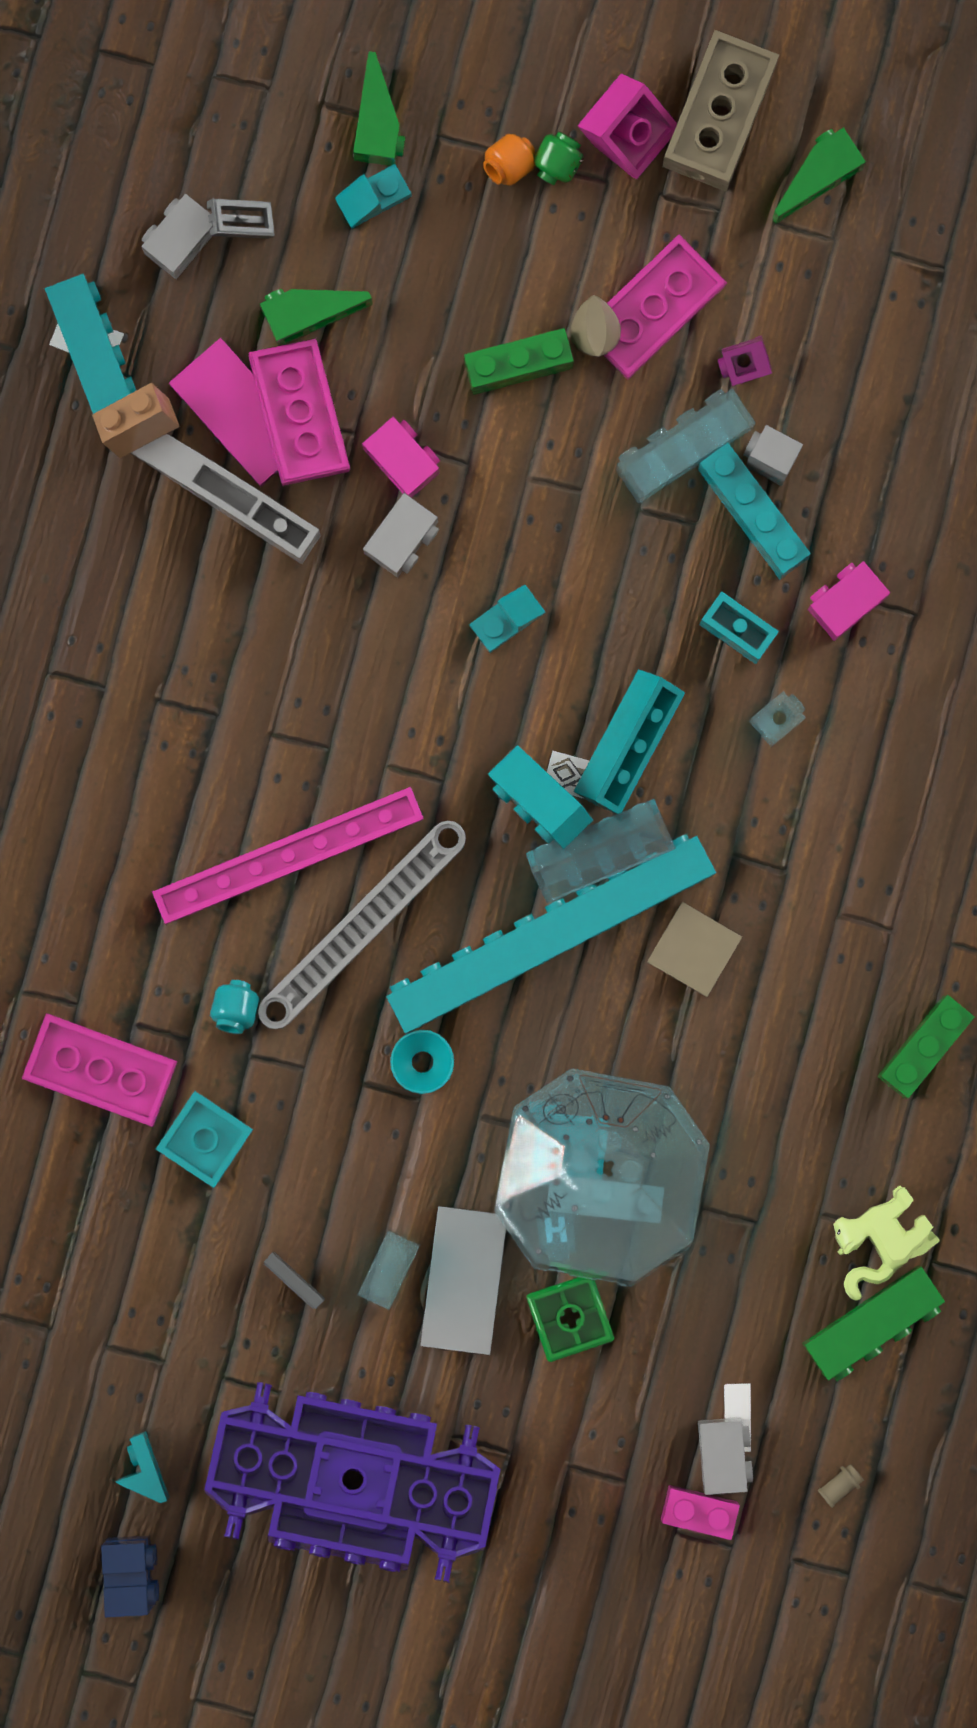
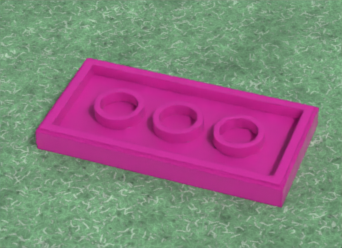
(660, 303)
(228, 403)
(299, 412)
(99, 1070)

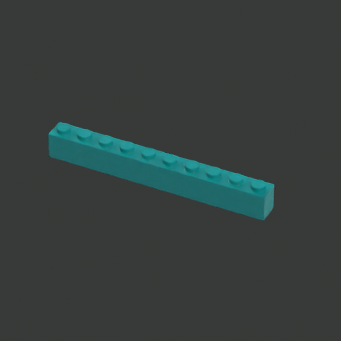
(548, 935)

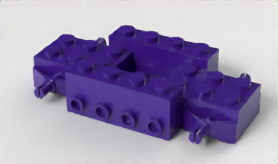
(404, 1489)

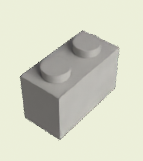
(178, 236)
(772, 454)
(401, 536)
(724, 1456)

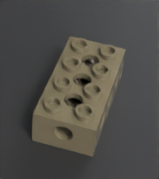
(710, 89)

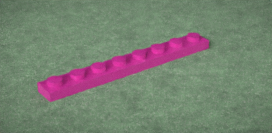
(287, 855)

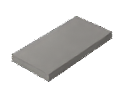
(463, 1281)

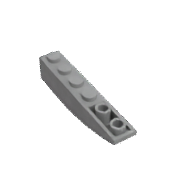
(231, 496)

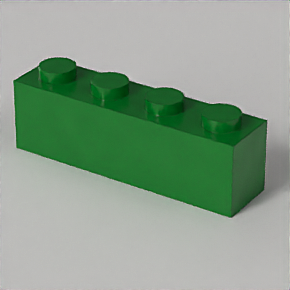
(873, 1323)

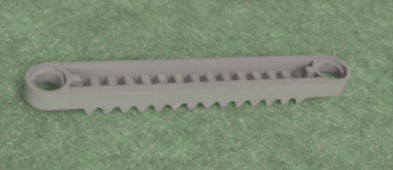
(362, 924)

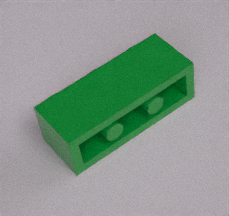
(518, 361)
(926, 1046)

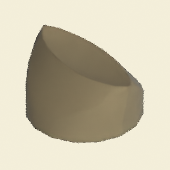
(595, 328)

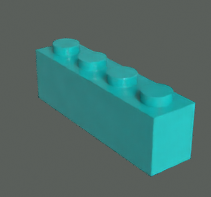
(89, 342)
(753, 511)
(629, 741)

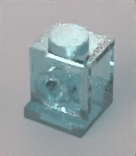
(764, 722)

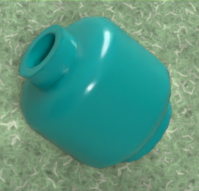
(234, 1007)

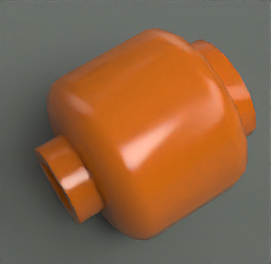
(509, 159)

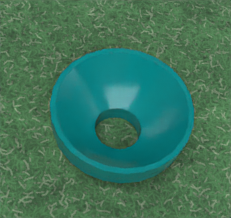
(402, 1061)

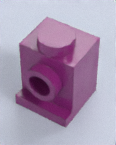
(757, 367)

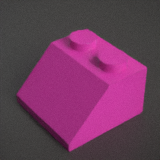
(628, 125)

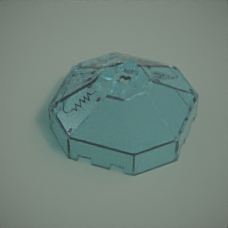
(594, 1223)

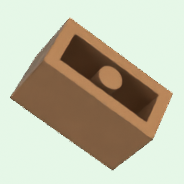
(135, 420)

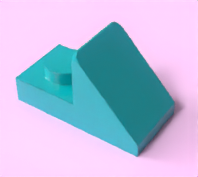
(372, 195)
(507, 618)
(148, 1480)

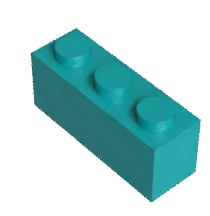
(539, 798)

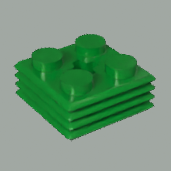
(559, 1338)

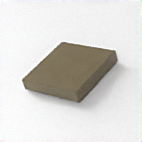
(694, 949)

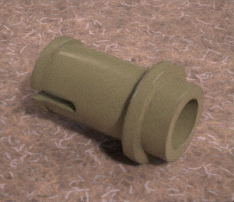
(841, 1485)

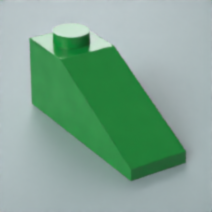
(378, 127)
(827, 166)
(305, 311)

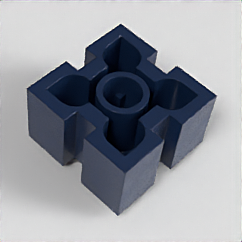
(128, 1577)

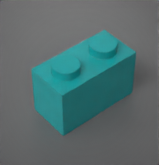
(738, 627)

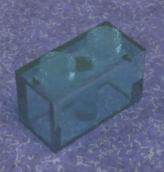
(388, 1269)

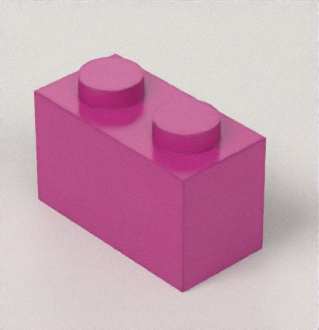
(401, 457)
(847, 600)
(700, 1512)

